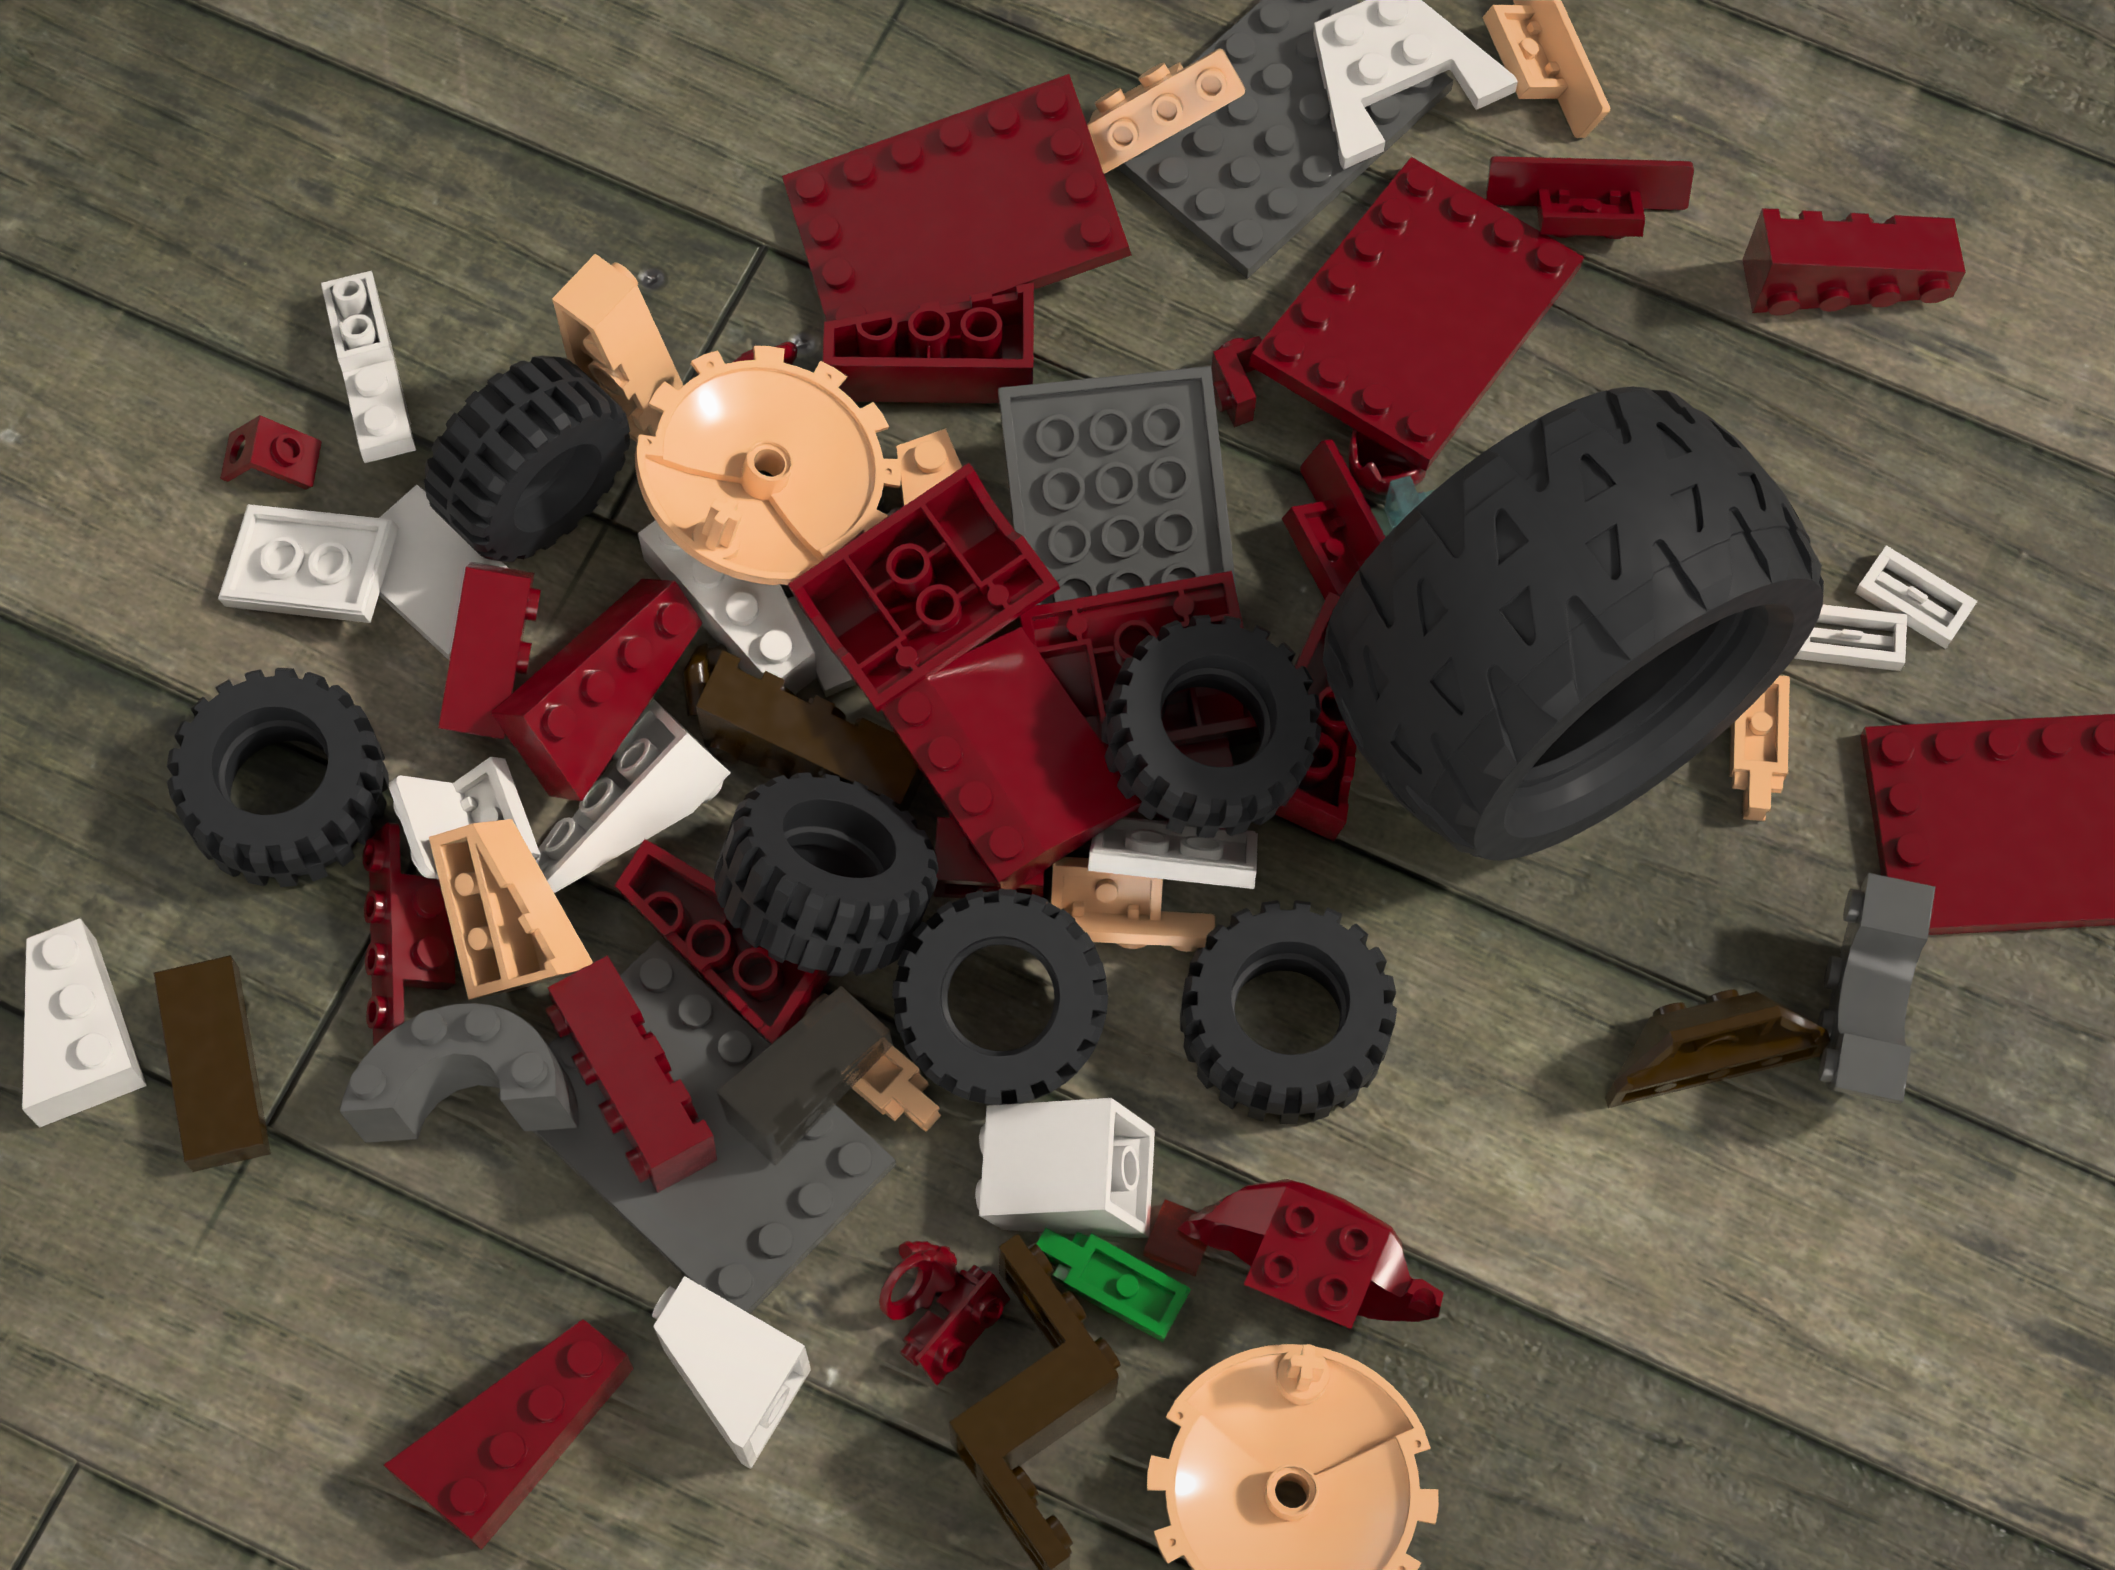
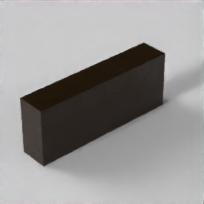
(211, 1063)

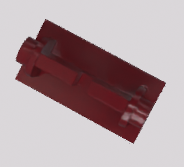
(972, 1307)

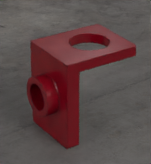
(274, 451)

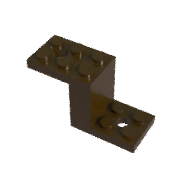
(1035, 1405)

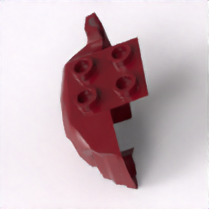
(1316, 1253)

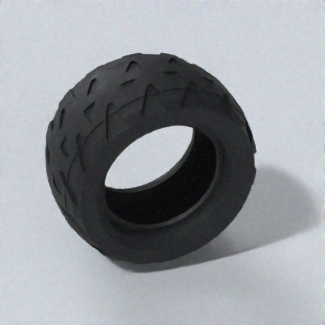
(1570, 620)

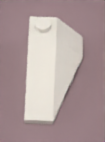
(650, 785)

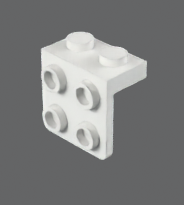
(439, 806)

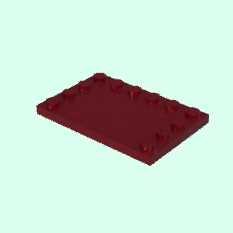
(959, 207)
(1416, 313)
(1999, 819)

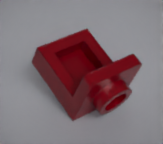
(1230, 382)

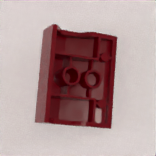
(922, 587)
(1094, 634)

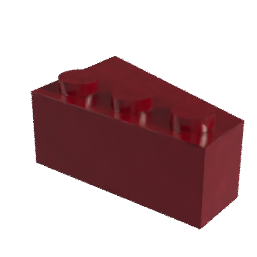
(487, 647)

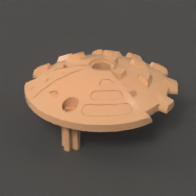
(770, 418)
(1299, 1420)

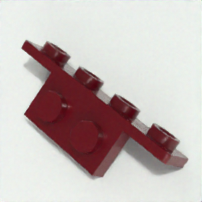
(1590, 194)
(1338, 528)
(408, 933)

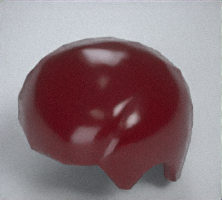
(1376, 465)

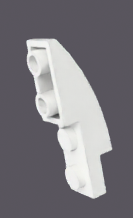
(368, 367)

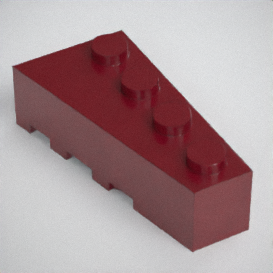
(597, 686)
(688, 916)
(631, 1075)

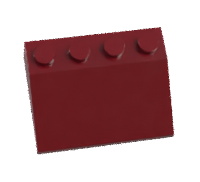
(1009, 757)

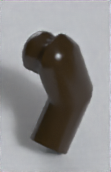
(698, 673)

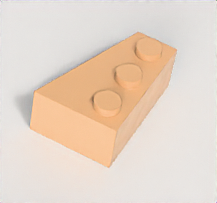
(502, 911)

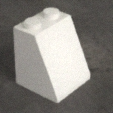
(1067, 1168)
(731, 1363)

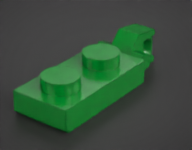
(1115, 1281)

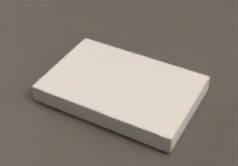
(308, 563)
(427, 569)
(1153, 851)

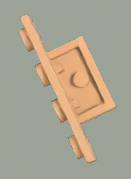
(1548, 59)
(1161, 106)
(1124, 908)

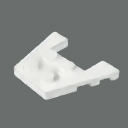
(1386, 49)

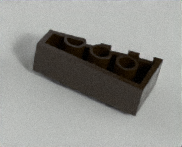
(787, 736)

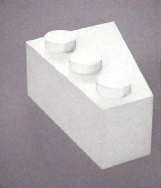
(72, 1028)

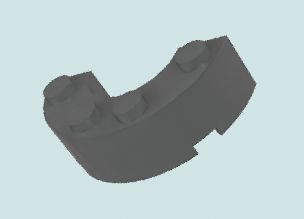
(1872, 988)
(451, 1052)

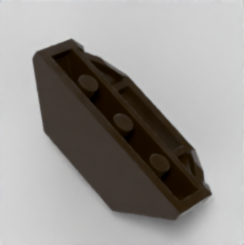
(1712, 1044)

